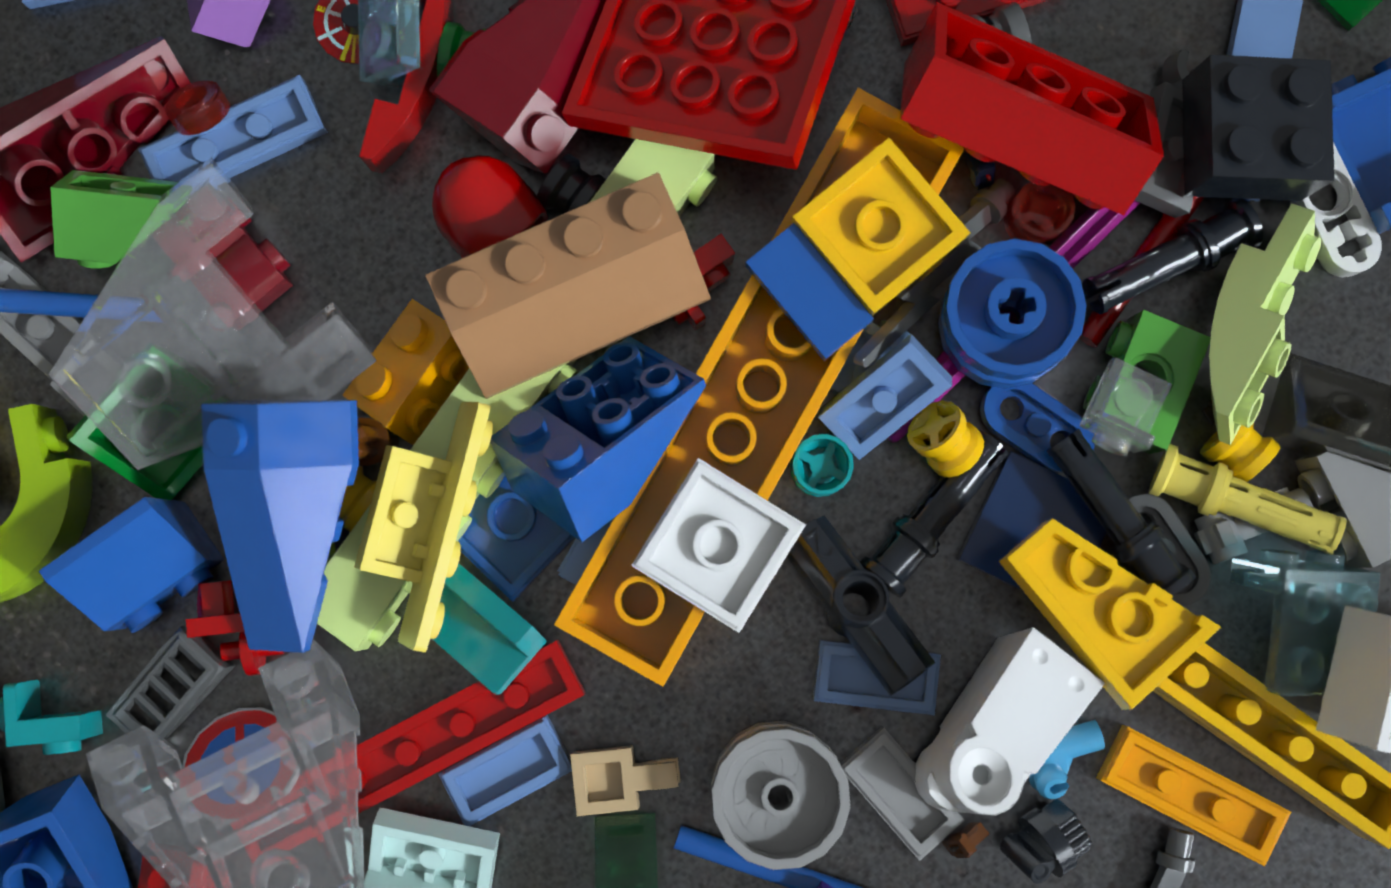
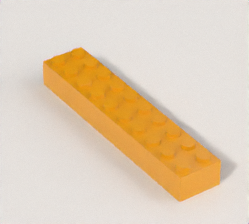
(746, 423)

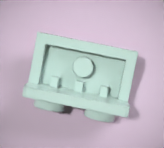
(429, 853)

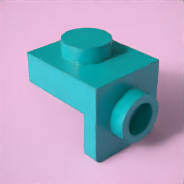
(25, 724)

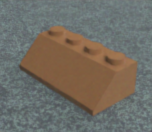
(569, 286)

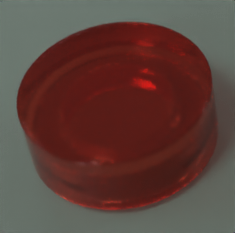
(197, 107)

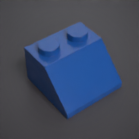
(135, 564)

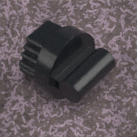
(1047, 843)

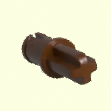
(373, 441)

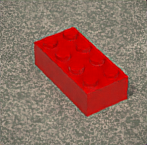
(1030, 110)

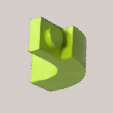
(50, 501)

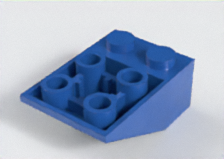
(597, 436)

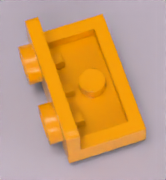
(412, 373)

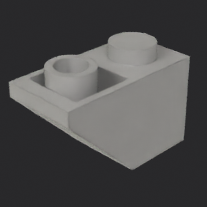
(1356, 494)

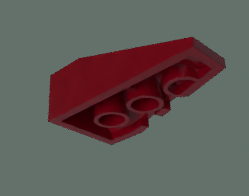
(519, 75)
(79, 125)

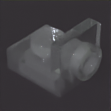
(1125, 408)

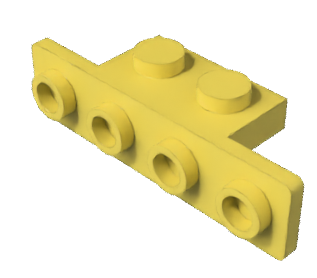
(418, 518)

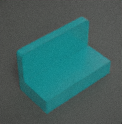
(485, 632)

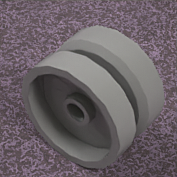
(816, 801)

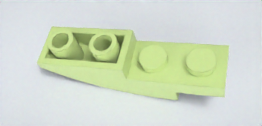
(1250, 320)

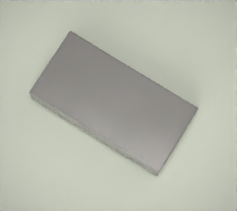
(886, 781)

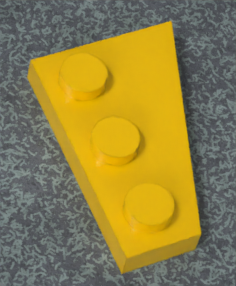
(1108, 617)

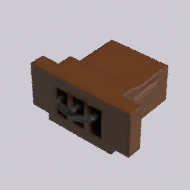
(964, 843)

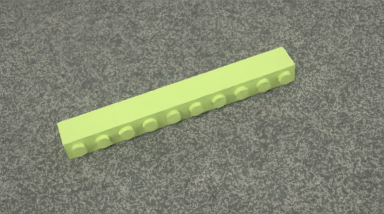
(363, 604)

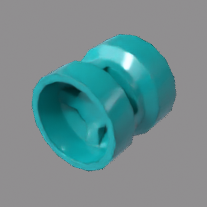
(827, 458)

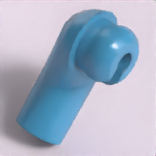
(1079, 741)

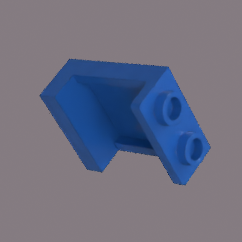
(1364, 138)

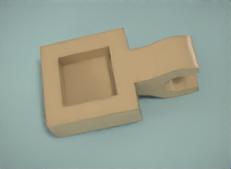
(610, 779)

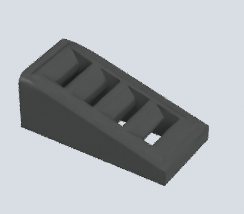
(197, 650)

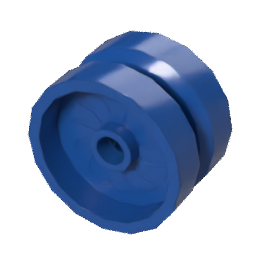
(1032, 285)

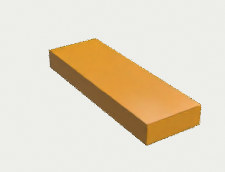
(1193, 795)

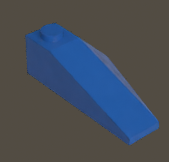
(277, 501)
(59, 841)

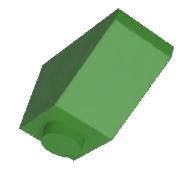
(101, 215)

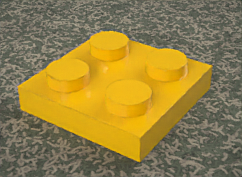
(880, 226)

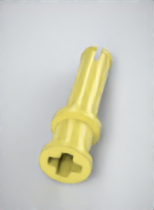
(1218, 491)

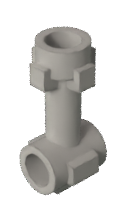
(1224, 536)

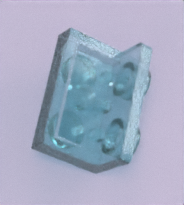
(388, 40)

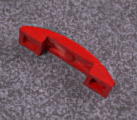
(396, 125)

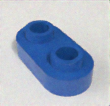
(1036, 423)

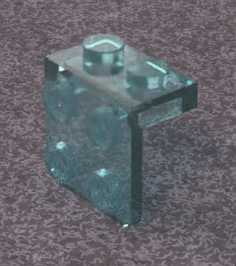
(1305, 612)

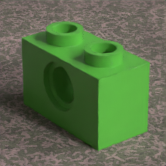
(1166, 352)

